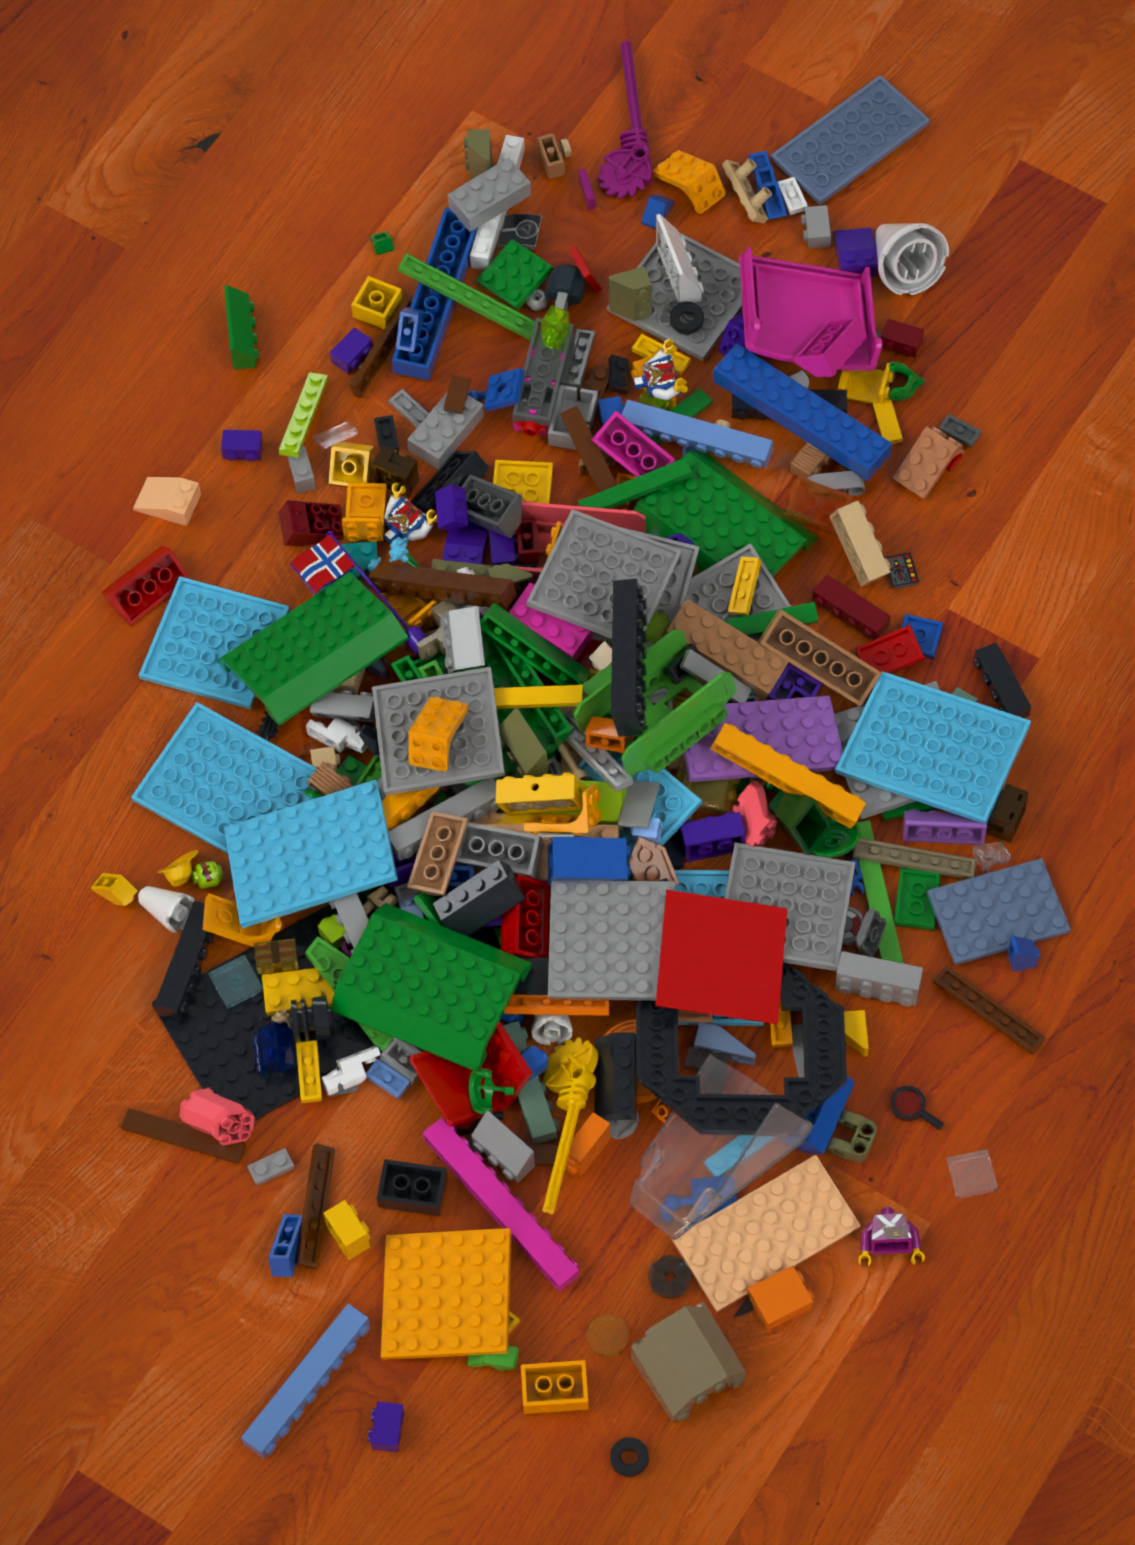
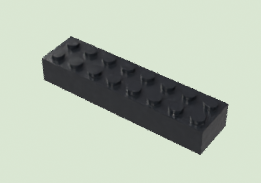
(628, 657)

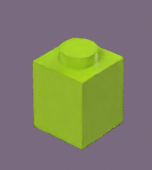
(332, 931)

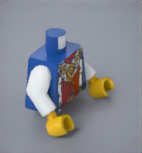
(661, 376)
(406, 519)

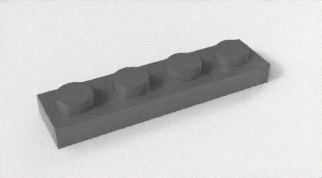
(578, 358)

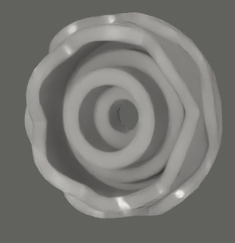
(541, 303)

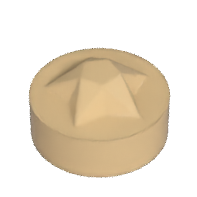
(565, 148)

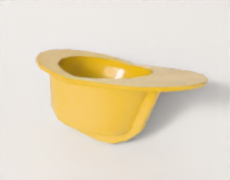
(179, 870)

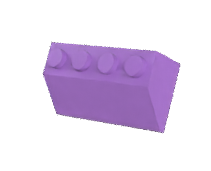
(942, 828)

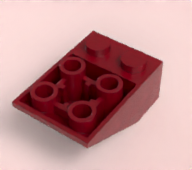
(309, 522)

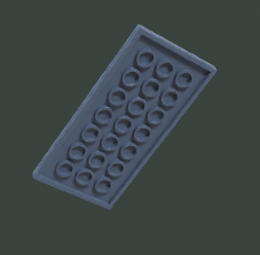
(850, 139)

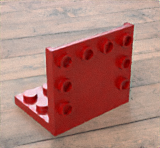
(450, 1082)

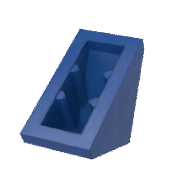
(656, 205)

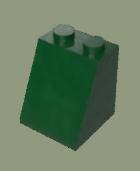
(800, 819)

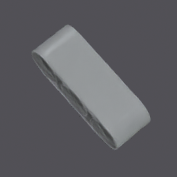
(845, 482)

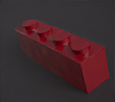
(850, 608)

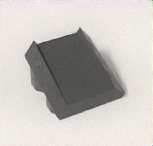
(870, 933)

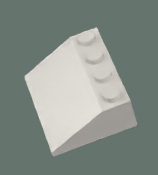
(677, 262)

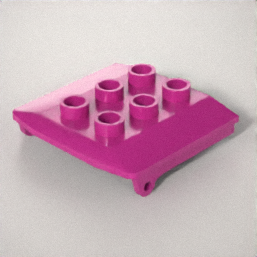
(793, 301)

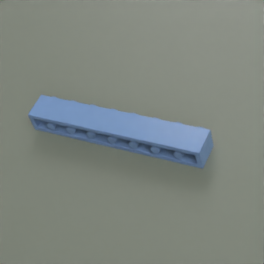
(699, 434)
(305, 1381)

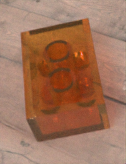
(813, 504)

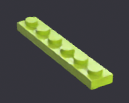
(303, 415)

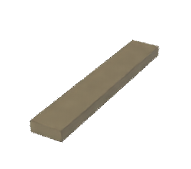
(914, 858)

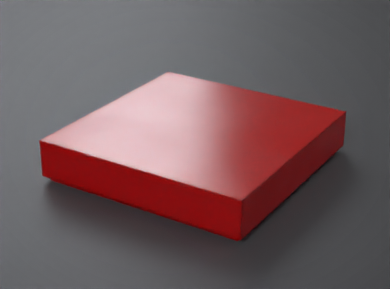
(585, 269)

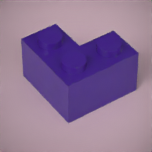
(794, 682)

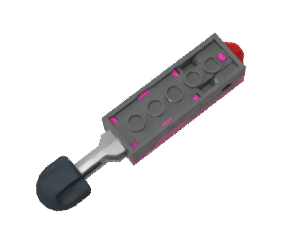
(546, 365)

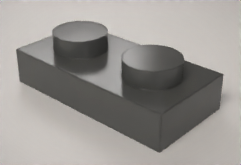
(960, 431)

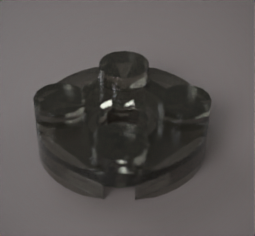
(672, 1288)

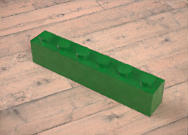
(532, 647)

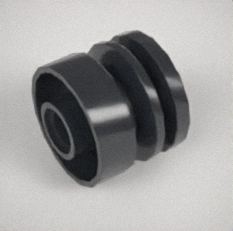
(308, 1019)

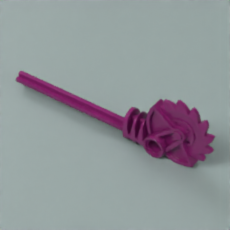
(625, 166)

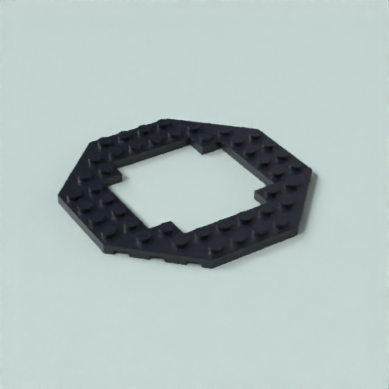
(742, 1113)

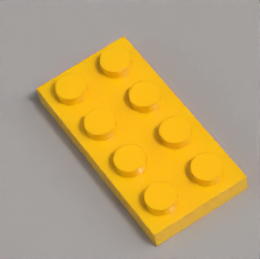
(292, 985)

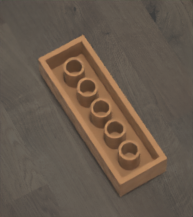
(729, 648)
(819, 657)

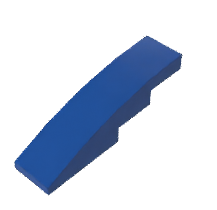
(765, 177)

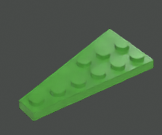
(330, 965)

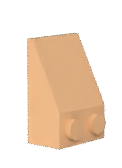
(168, 498)

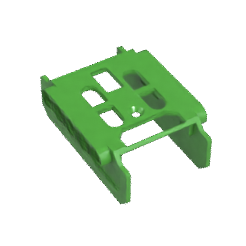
(667, 731)

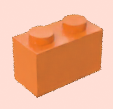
(603, 735)

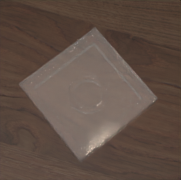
(334, 435)
(972, 1174)

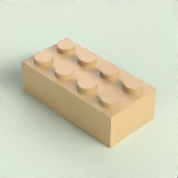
(859, 543)

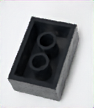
(412, 1187)

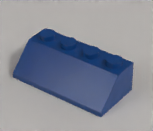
(826, 1119)

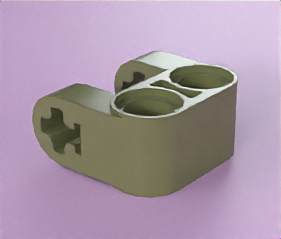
(846, 1150)

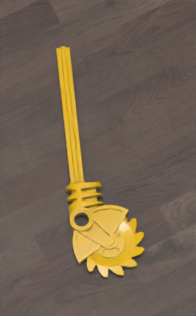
(572, 1077)

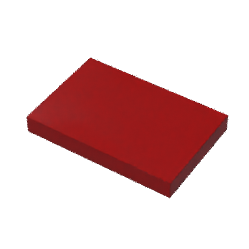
(892, 651)

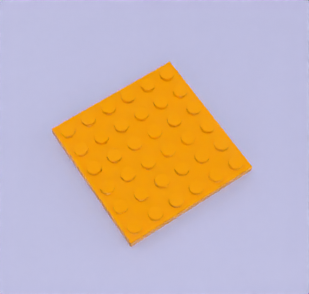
(446, 1294)

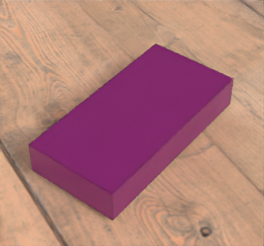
(586, 189)

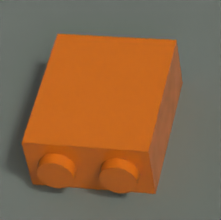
(588, 1144)
(781, 1297)

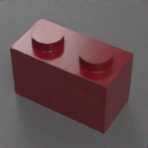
(902, 338)
(527, 542)

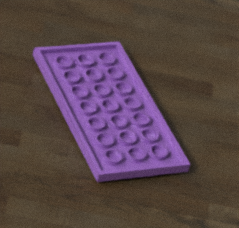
(793, 727)

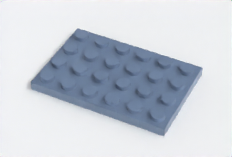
(989, 909)

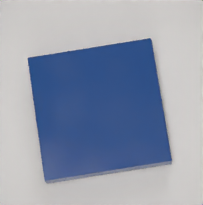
(926, 632)

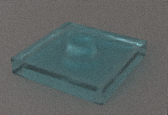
(235, 981)

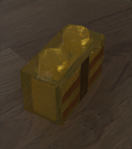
(276, 956)

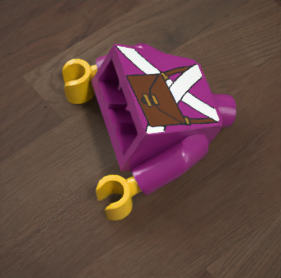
(889, 1235)

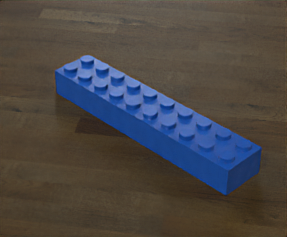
(451, 256)
(802, 412)

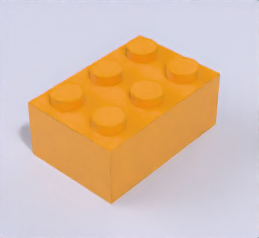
(554, 1387)

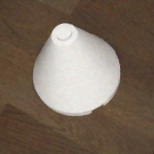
(910, 256)

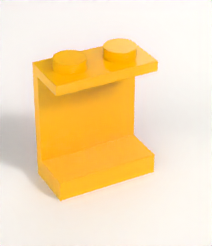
(857, 387)

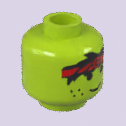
(207, 875)

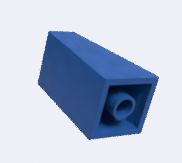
(588, 859)

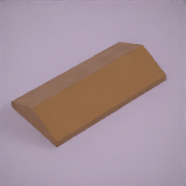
(437, 853)

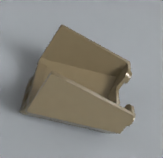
(686, 1360)

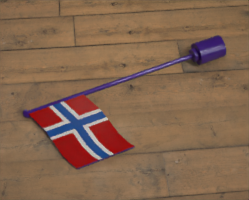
(330, 562)

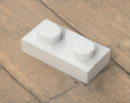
(792, 196)

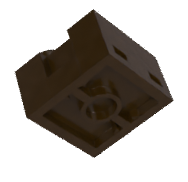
(393, 468)
(1007, 813)

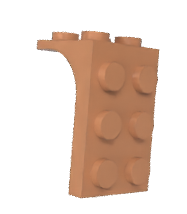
(927, 461)

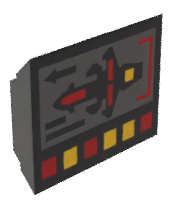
(902, 571)

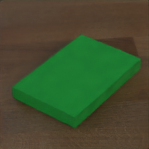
(912, 902)

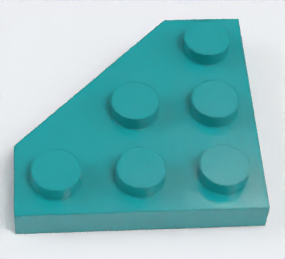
(362, 554)

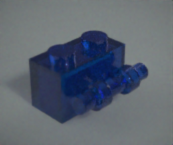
(273, 1048)

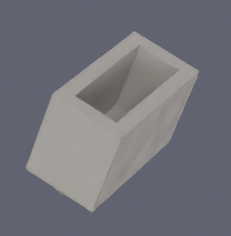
(817, 227)
(302, 472)

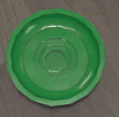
(837, 840)

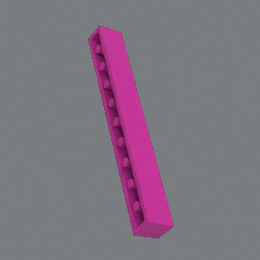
(501, 1205)

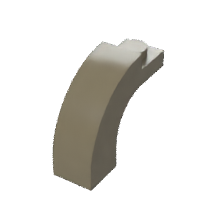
(433, 643)

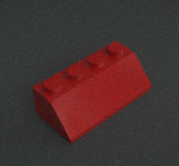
(145, 585)
(527, 924)

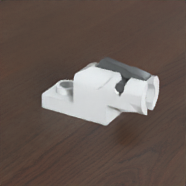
(338, 734)
(349, 1073)

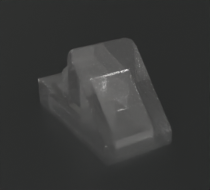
(990, 854)

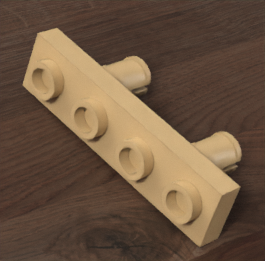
(750, 200)

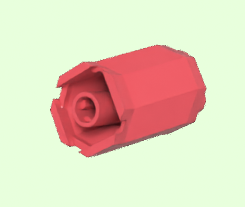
(755, 815)
(217, 1116)

